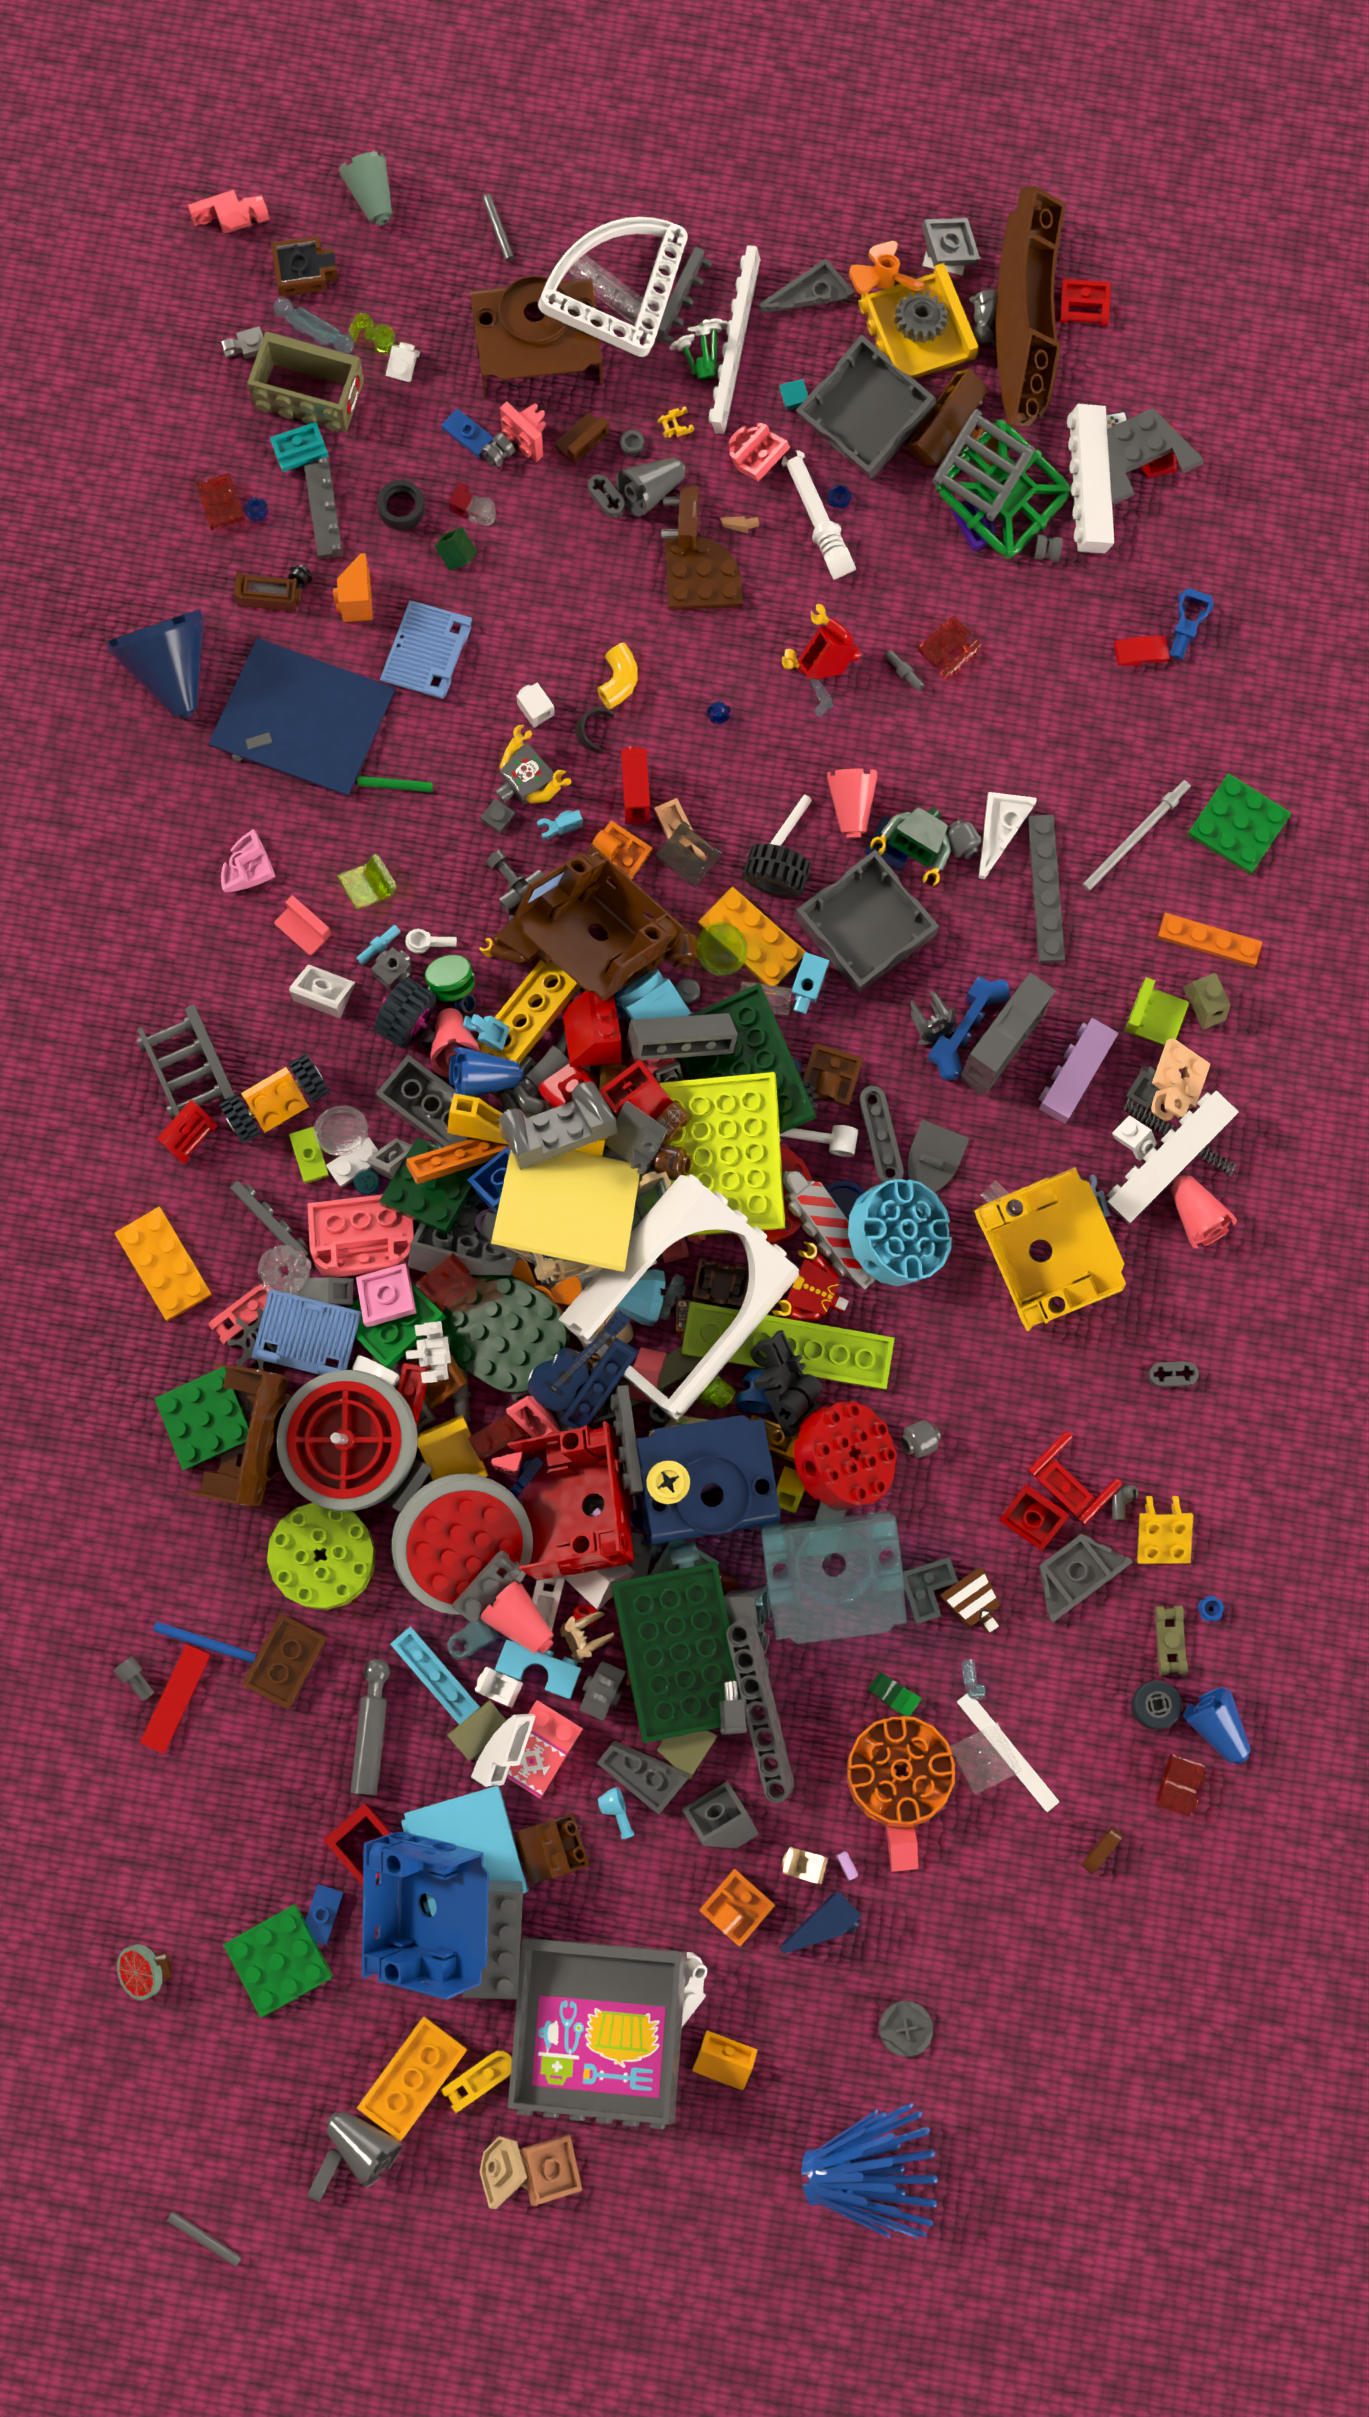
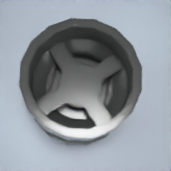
(497, 450)
(1053, 550)

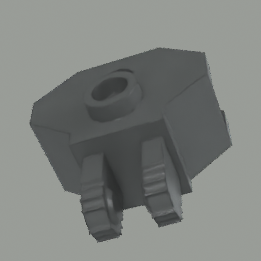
(602, 1690)

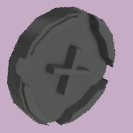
(906, 2028)

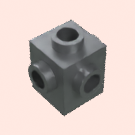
(392, 968)

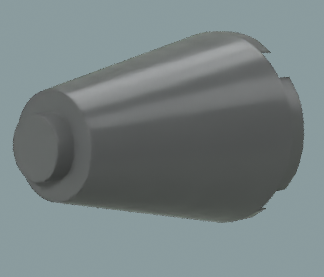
(649, 483)
(362, 2146)

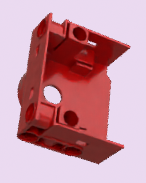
(564, 1537)

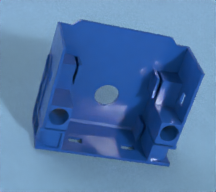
(410, 1945)

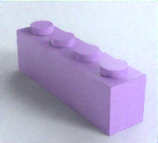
(1078, 1070)

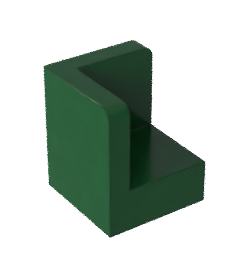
(455, 548)

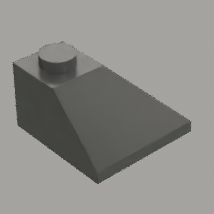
(720, 1818)

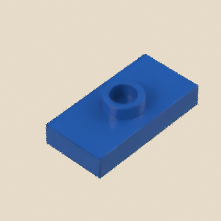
(466, 432)
(323, 1912)

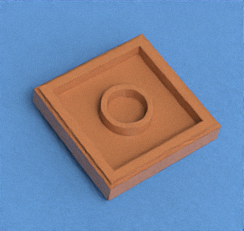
(550, 2170)

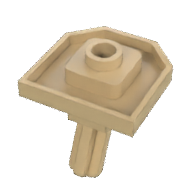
(502, 2171)

